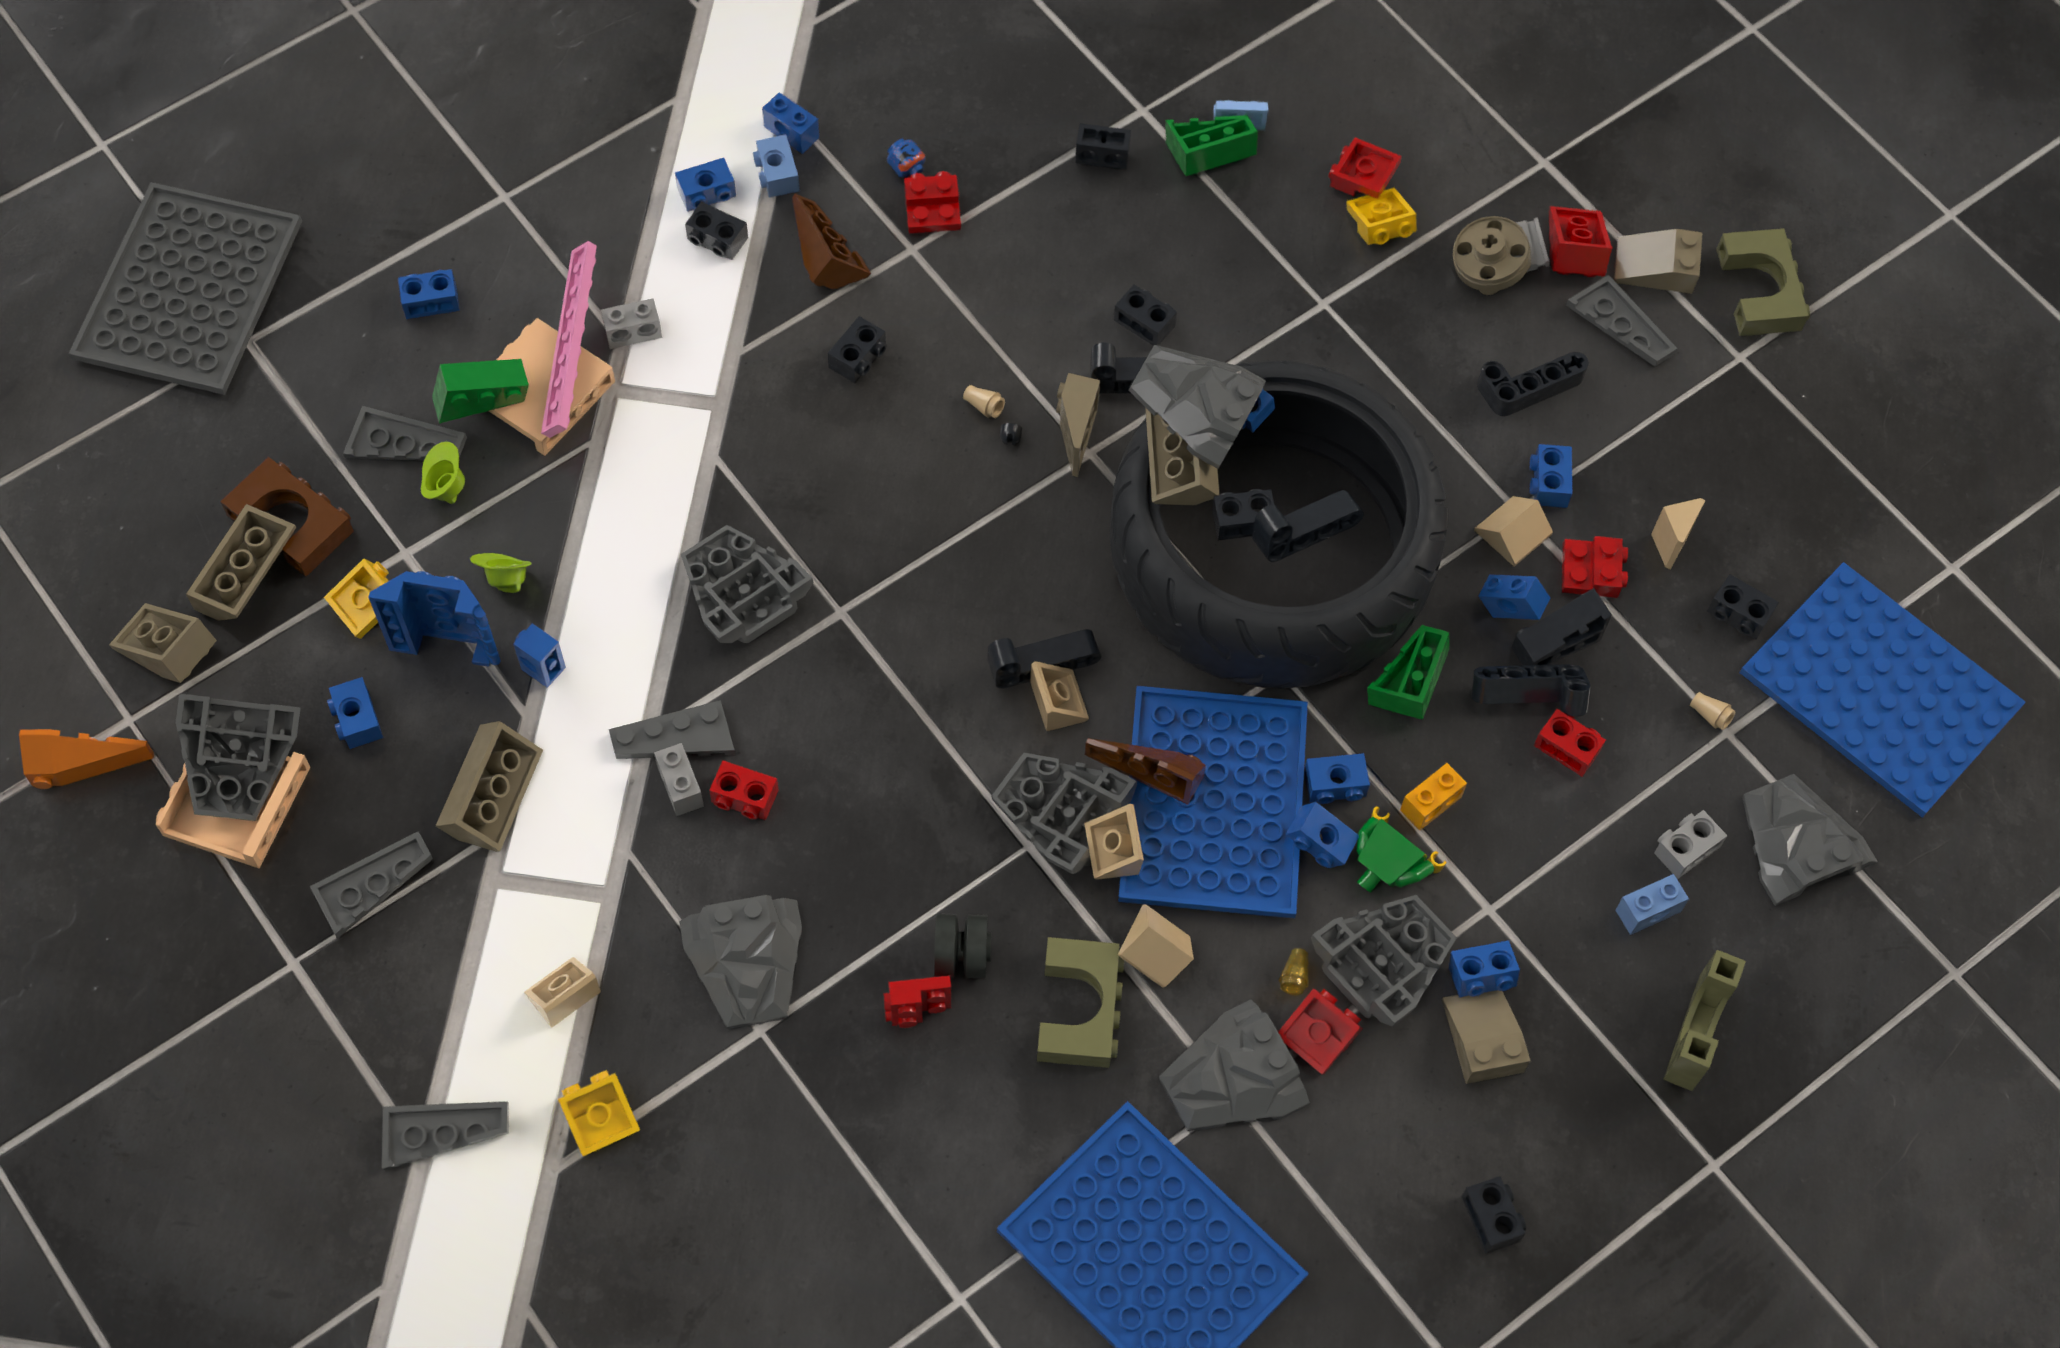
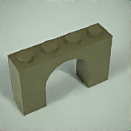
(1770, 253)
(1089, 1042)
(1695, 1042)

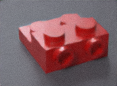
(1364, 169)
(932, 203)
(1595, 566)
(911, 997)
(1320, 1030)

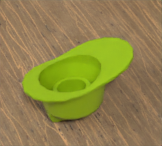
(442, 474)
(502, 570)

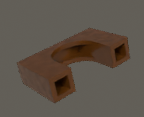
(275, 485)

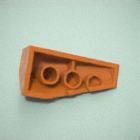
(63, 760)

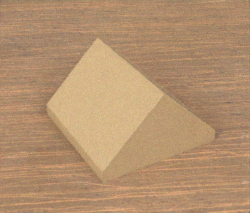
(1515, 528)
(1674, 528)
(1057, 696)
(1115, 844)
(1156, 947)
(563, 991)

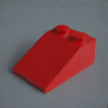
(1578, 241)

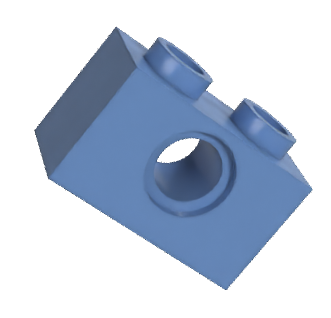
(777, 166)
(1652, 904)

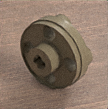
(1492, 251)

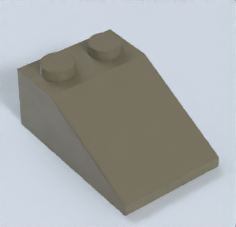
(1659, 260)
(1077, 412)
(164, 641)
(1486, 1036)

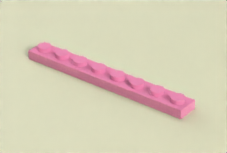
(569, 340)

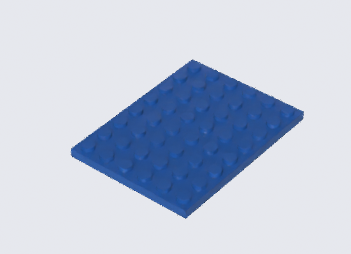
(1882, 688)
(1231, 839)
(1150, 1244)

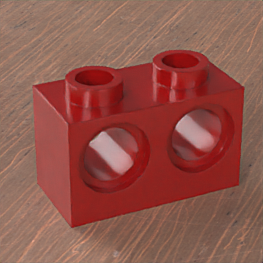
(1566, 748)
(747, 784)

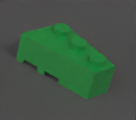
(1210, 143)
(478, 387)
(1412, 676)

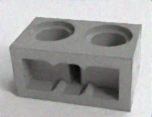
(631, 323)
(679, 779)
(1693, 847)

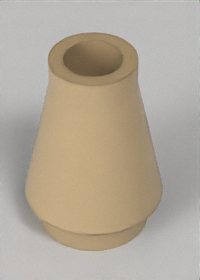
(986, 401)
(1713, 711)

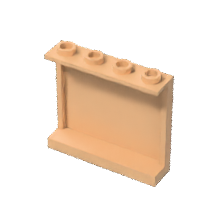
(537, 350)
(229, 837)

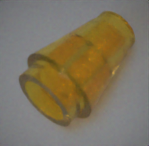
(1295, 973)

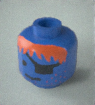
(905, 158)

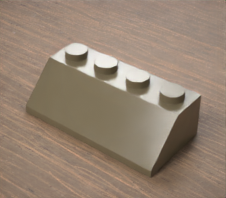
(1174, 472)
(239, 564)
(490, 787)

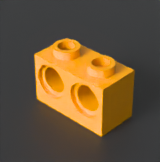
(1433, 796)

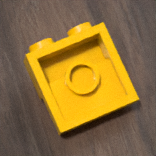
(1382, 217)
(351, 595)
(598, 1112)

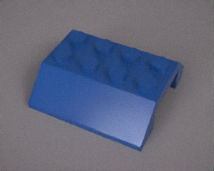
(435, 608)

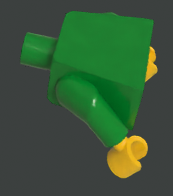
(1391, 856)

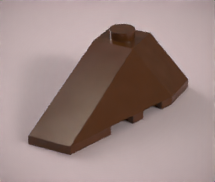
(824, 249)
(1158, 768)

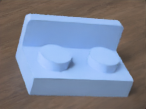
(1255, 110)

